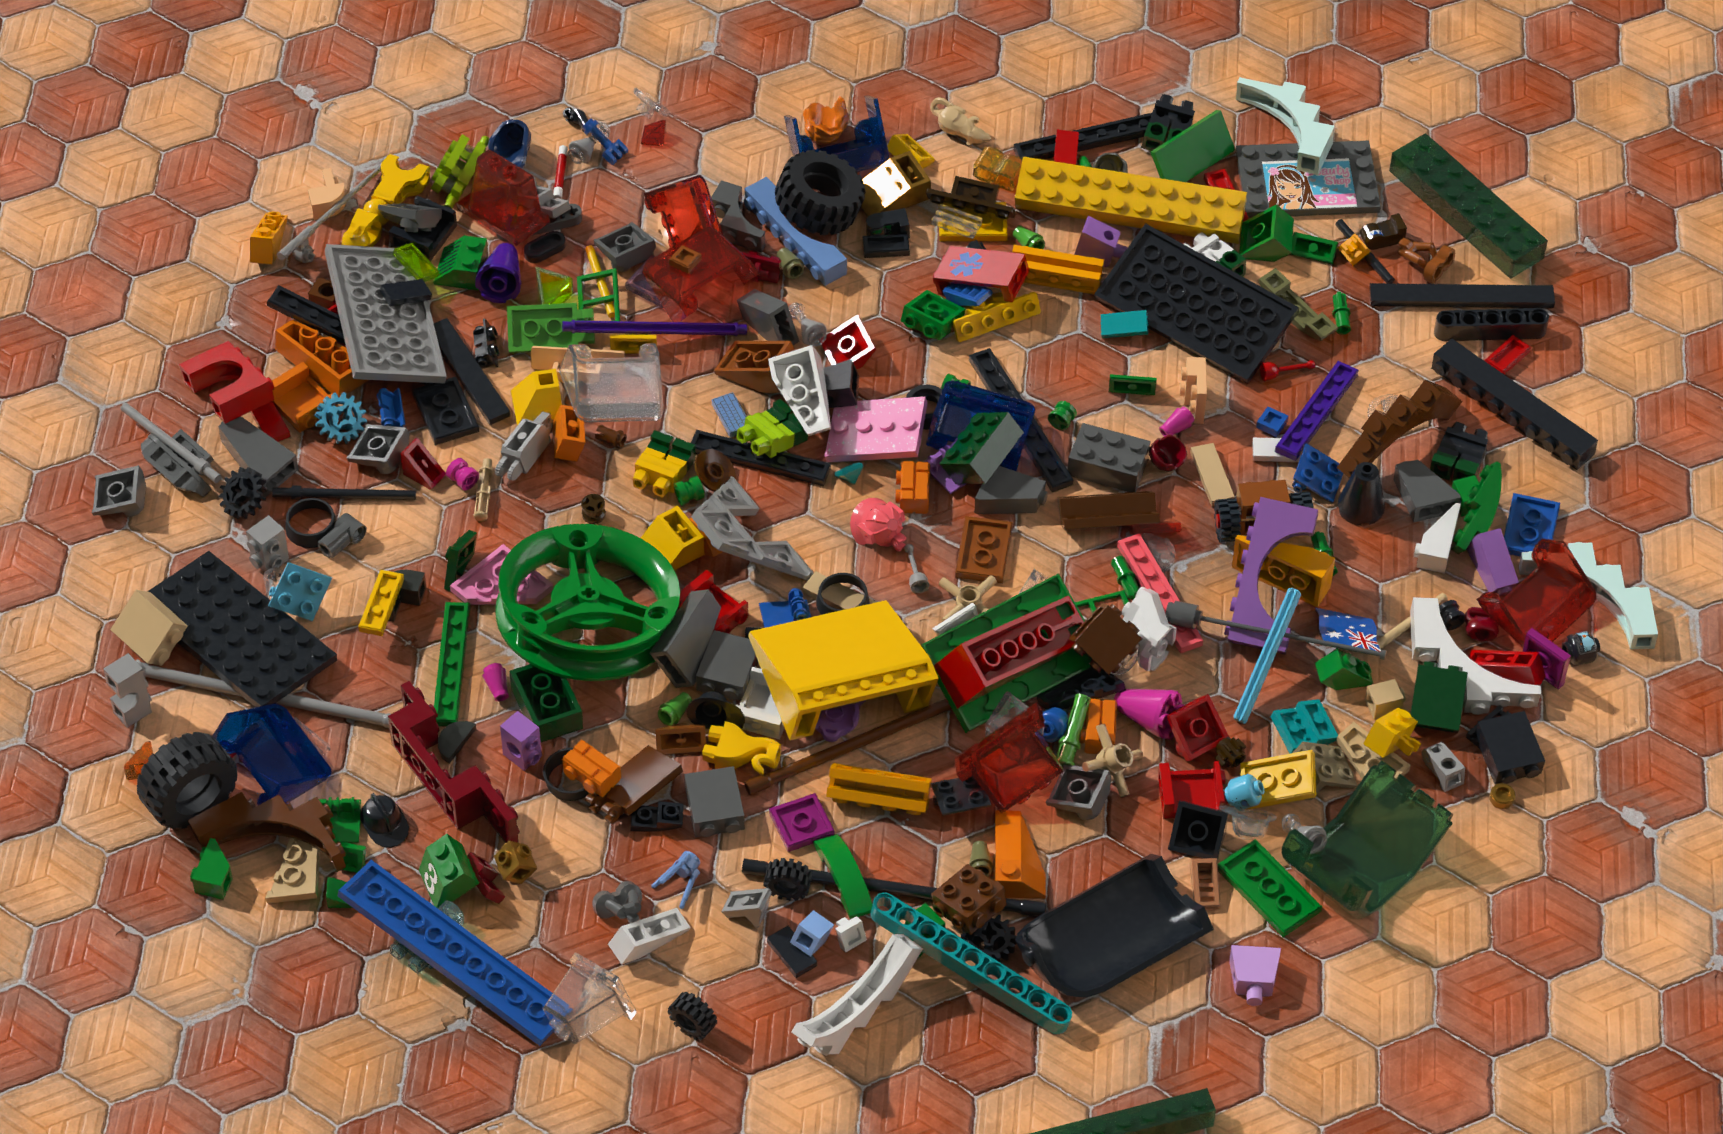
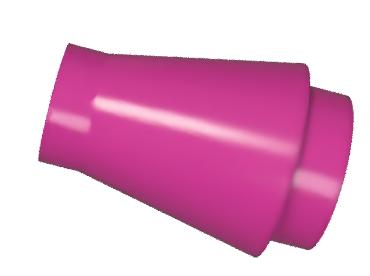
(1177, 422)
(496, 680)

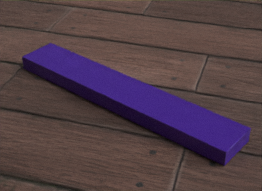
(1316, 410)

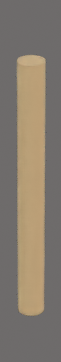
(1403, 626)

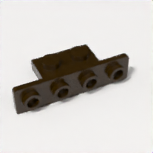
(973, 195)

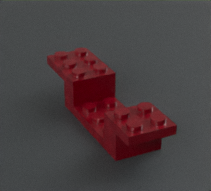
(460, 797)

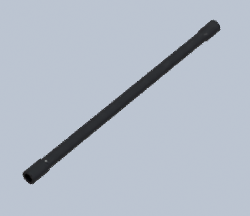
(1024, 907)

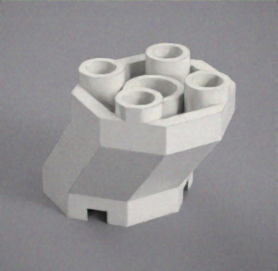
(1150, 618)

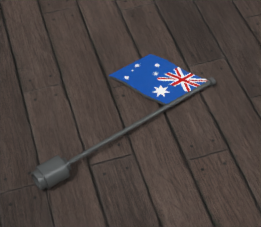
(1335, 628)

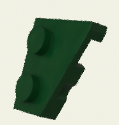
(459, 556)

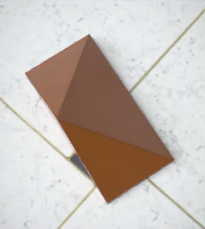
(680, 738)

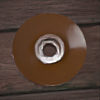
(713, 469)

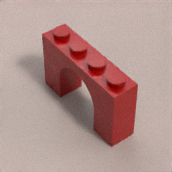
(225, 363)

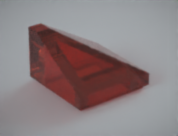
(654, 133)

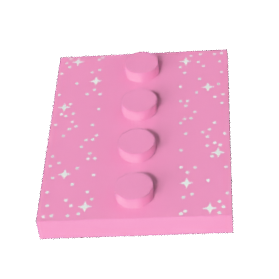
(877, 430)

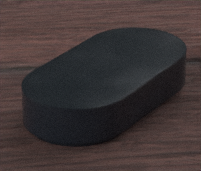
(544, 246)

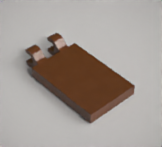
(639, 781)

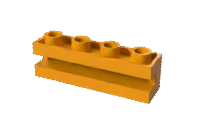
(1062, 269)
(879, 788)

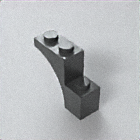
(734, 226)

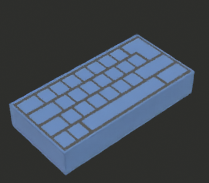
(729, 413)

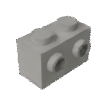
(267, 544)

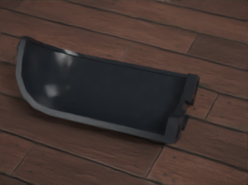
(1112, 930)

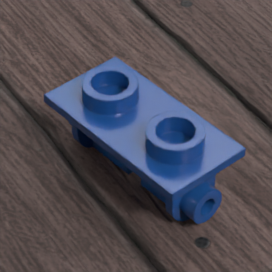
(392, 408)

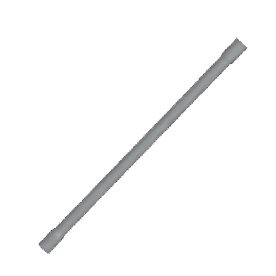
(289, 700)

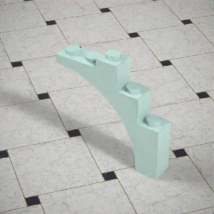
(1301, 118)
(1628, 605)

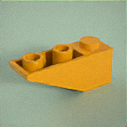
(267, 238)

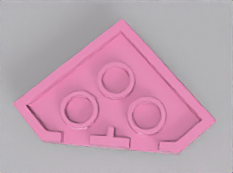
(481, 587)

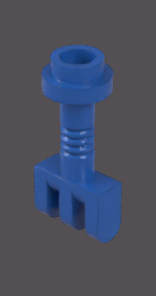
(613, 151)

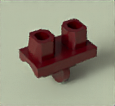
(767, 267)

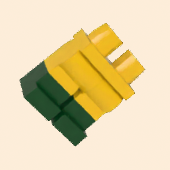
(663, 463)

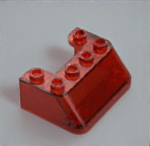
(684, 208)

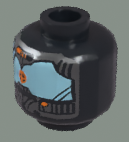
(1581, 647)

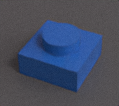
(1272, 421)

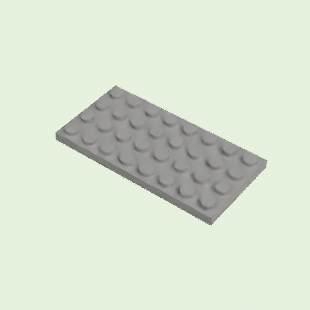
(382, 338)

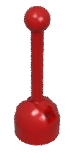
(1270, 370)

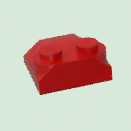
(1196, 727)

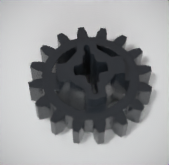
(243, 493)
(1001, 938)

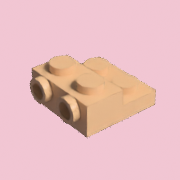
(1194, 387)

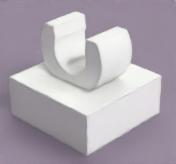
(850, 933)

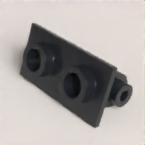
(486, 338)

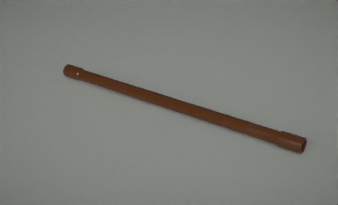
(768, 779)

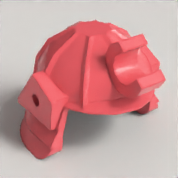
(878, 523)

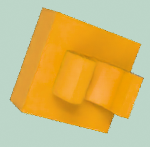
(1354, 249)

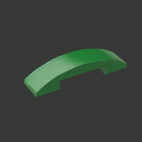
(845, 874)

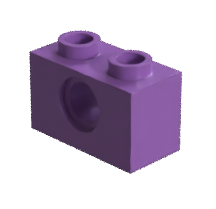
(521, 741)

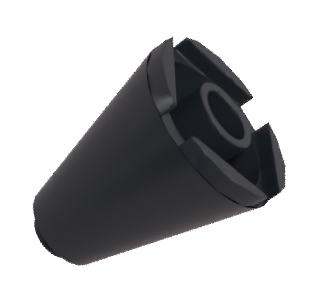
(1362, 496)

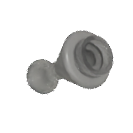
(582, 149)
(812, 331)
(1314, 833)

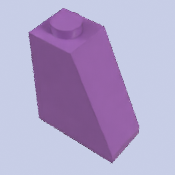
(1493, 561)

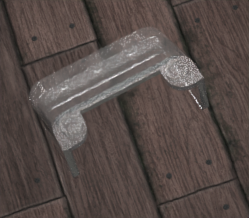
(613, 386)

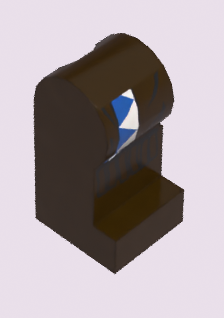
(1384, 233)

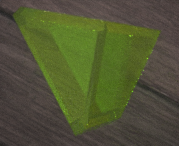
(553, 287)

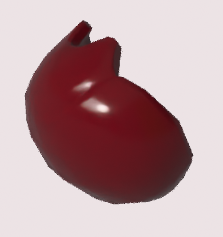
(1168, 453)

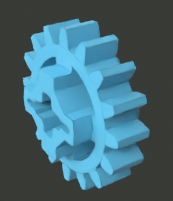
(348, 422)

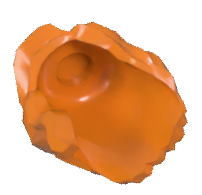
(825, 124)

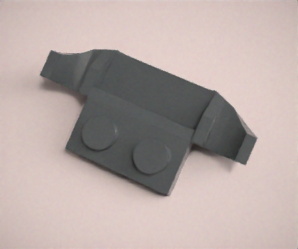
(175, 467)

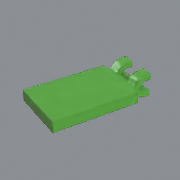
(543, 326)

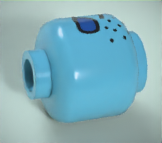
(1244, 792)

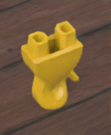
(738, 748)

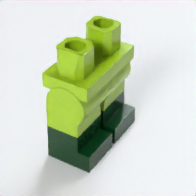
(772, 430)

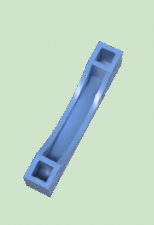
(820, 258)

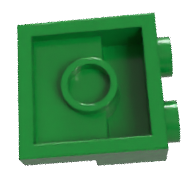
(931, 315)

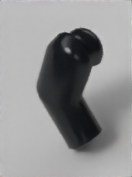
(575, 116)

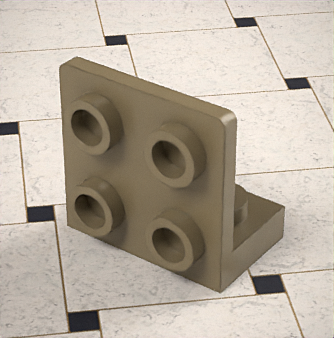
(1330, 766)

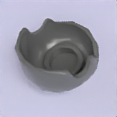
(1111, 162)

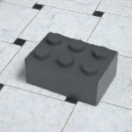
(1108, 458)

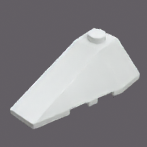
(803, 386)

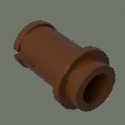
(611, 436)

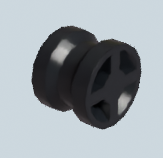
(1451, 615)

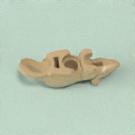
(956, 123)

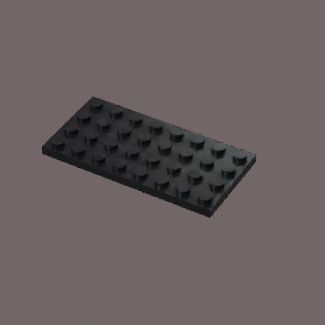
(1197, 303)
(238, 634)

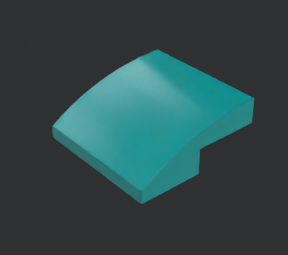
(1304, 724)

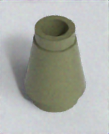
(791, 265)
(981, 858)

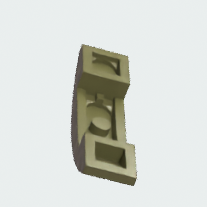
(1306, 320)

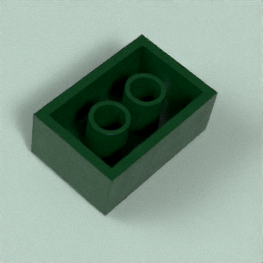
(981, 448)
(546, 701)

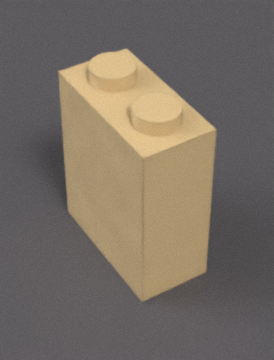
(149, 627)

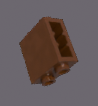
(1106, 639)
(969, 899)

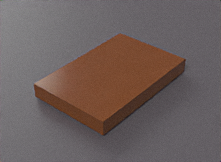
(983, 549)

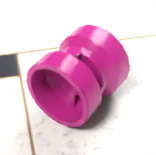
(464, 475)

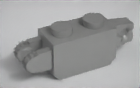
(524, 446)

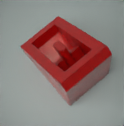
(421, 465)

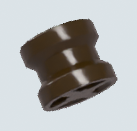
(597, 504)

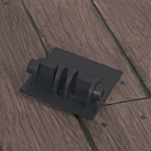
(959, 796)

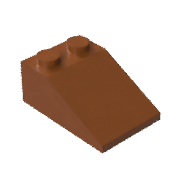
(749, 365)

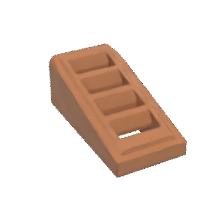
(1206, 864)

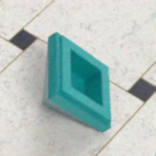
(850, 473)

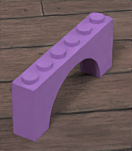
(1273, 524)

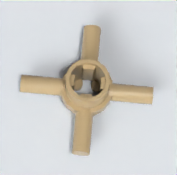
(1114, 759)

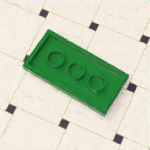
(1194, 149)
(1269, 888)

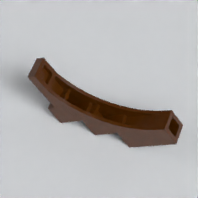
(1383, 429)
(242, 818)

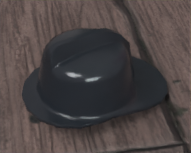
(714, 709)
(384, 821)

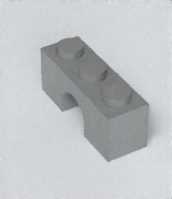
(128, 682)

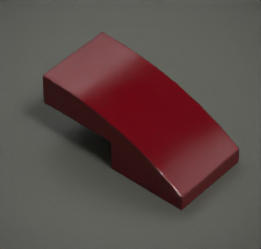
(486, 874)

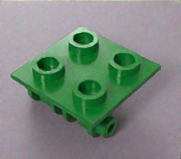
(346, 818)

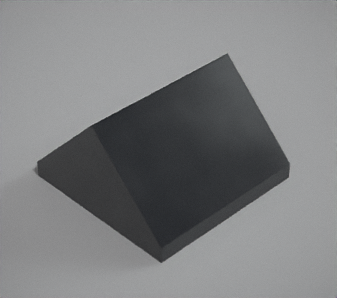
(1198, 830)

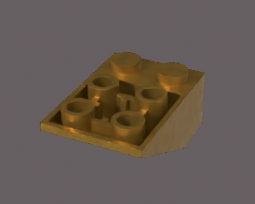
(895, 185)

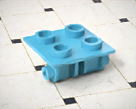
(299, 591)

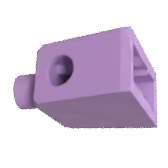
(1254, 971)

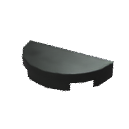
(453, 739)

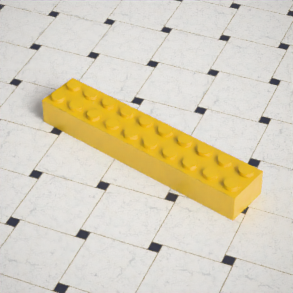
(1130, 199)

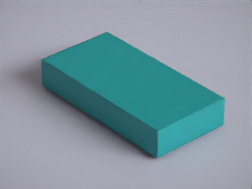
(1124, 324)

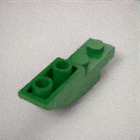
(1484, 501)

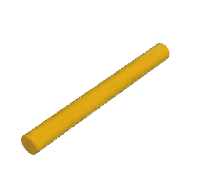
(601, 283)

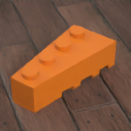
(325, 358)

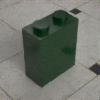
(1438, 697)

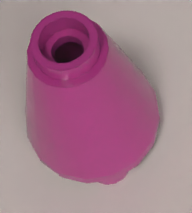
(1150, 708)

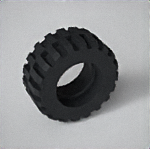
(813, 210)
(186, 779)

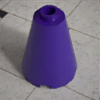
(500, 275)

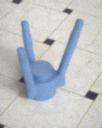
(684, 867)

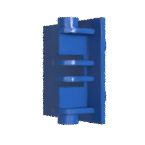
(1317, 473)
(785, 611)

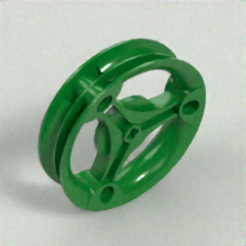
(586, 601)

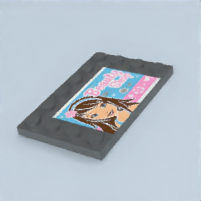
(1341, 187)

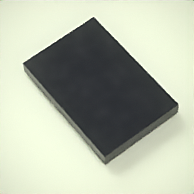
(445, 411)

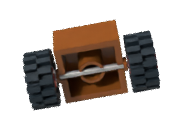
(1235, 514)

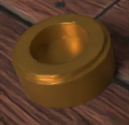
(1502, 796)

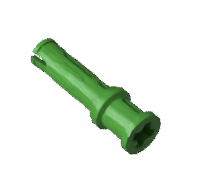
(1070, 741)

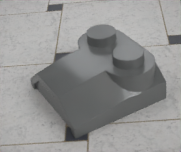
(411, 216)
(626, 246)
(380, 447)
(120, 492)
(1081, 791)

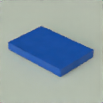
(1529, 522)

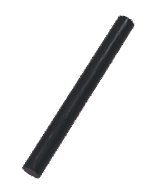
(1370, 258)

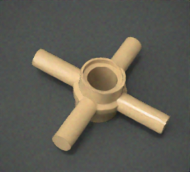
(967, 595)

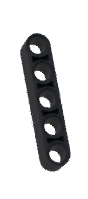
(1491, 324)

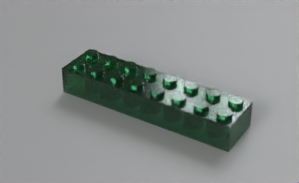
(1468, 205)

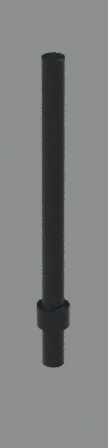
(297, 492)

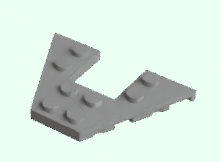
(726, 534)

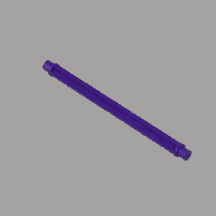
(630, 327)

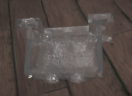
(586, 1001)

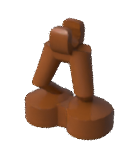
(1433, 268)

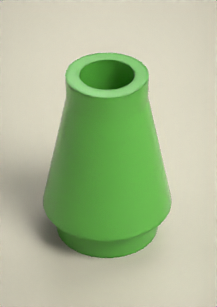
(1028, 238)
(673, 710)

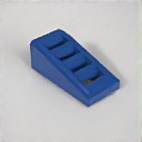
(966, 294)

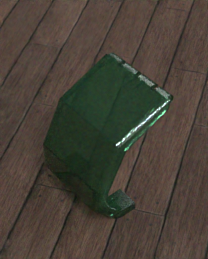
(1371, 843)

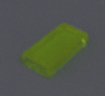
(415, 262)

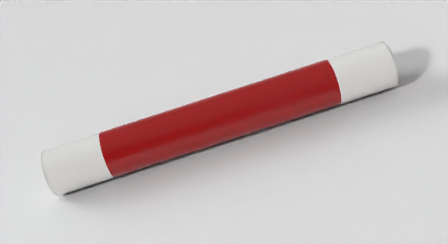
(560, 171)

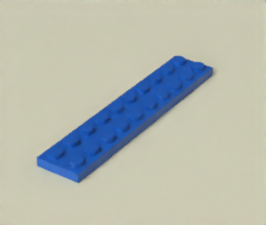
(450, 949)

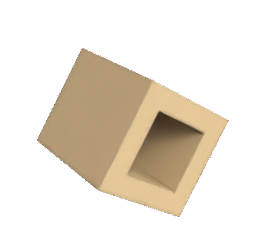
(1384, 698)

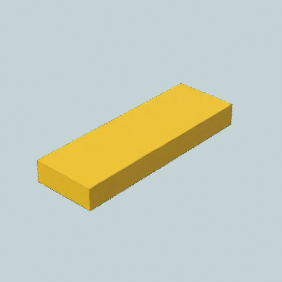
(381, 603)

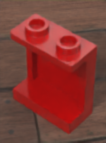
(731, 611)
(1192, 786)

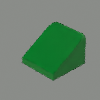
(333, 900)

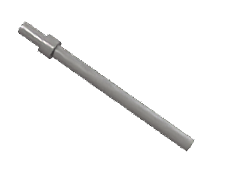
(200, 465)

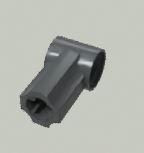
(346, 530)

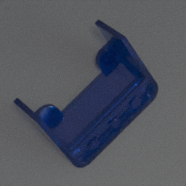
(864, 153)

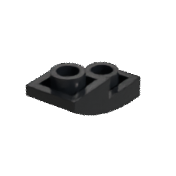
(661, 818)

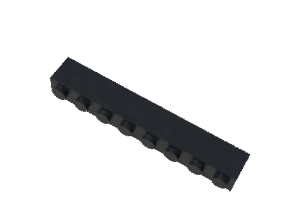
(1514, 404)

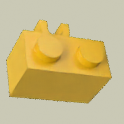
(1392, 733)

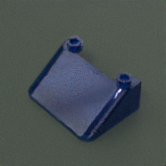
(962, 401)
(273, 751)

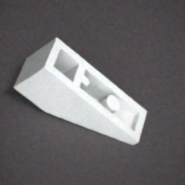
(1437, 542)
(647, 935)

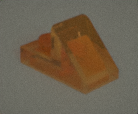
(136, 762)

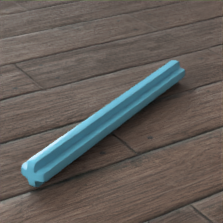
(1267, 655)

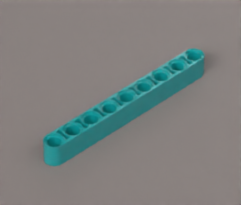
(975, 974)

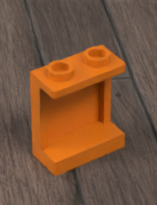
(298, 397)

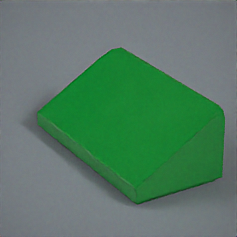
(1314, 248)
(1132, 384)

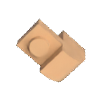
(327, 196)

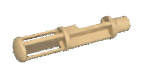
(483, 491)

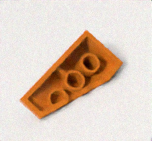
(1016, 858)

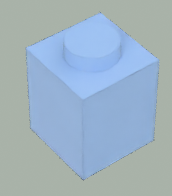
(812, 933)

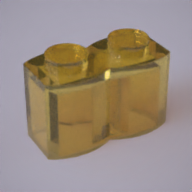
(997, 168)

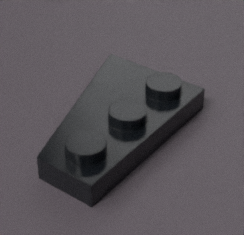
(1086, 683)

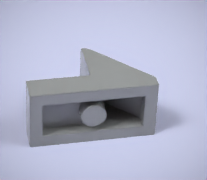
(748, 903)

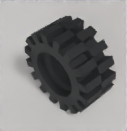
(788, 879)
(692, 1015)

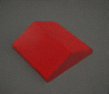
(849, 342)

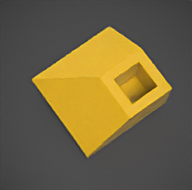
(536, 394)

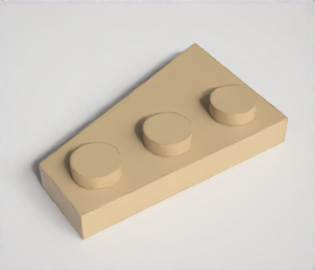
(1362, 757)
(297, 874)

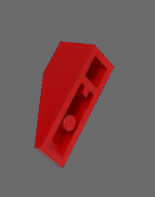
(1511, 665)

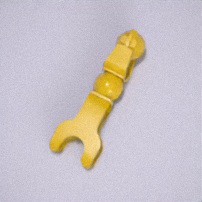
(393, 189)

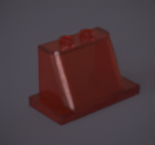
(504, 199)
(1011, 760)

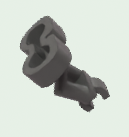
(622, 903)

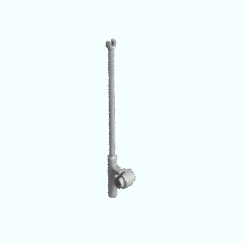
(300, 245)

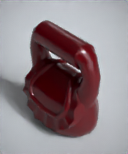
(1481, 626)

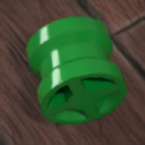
(1062, 415)

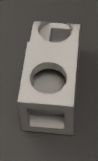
(1444, 766)

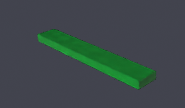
(451, 662)

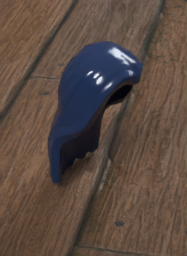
(511, 141)

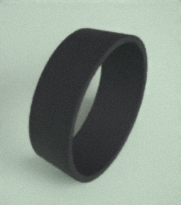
(308, 540)
(836, 578)
(551, 763)

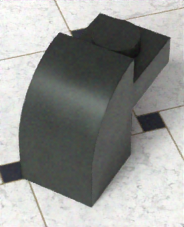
(411, 590)

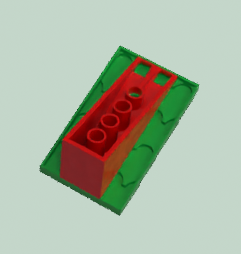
(1008, 648)

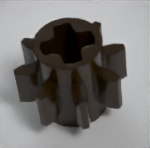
(1230, 752)

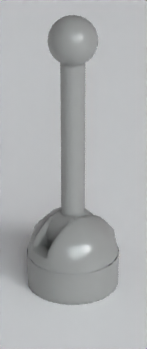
(918, 581)

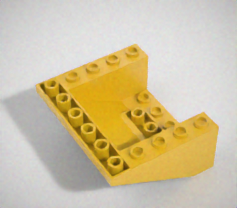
(841, 662)

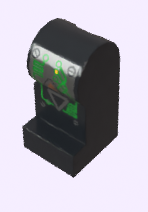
(888, 223)

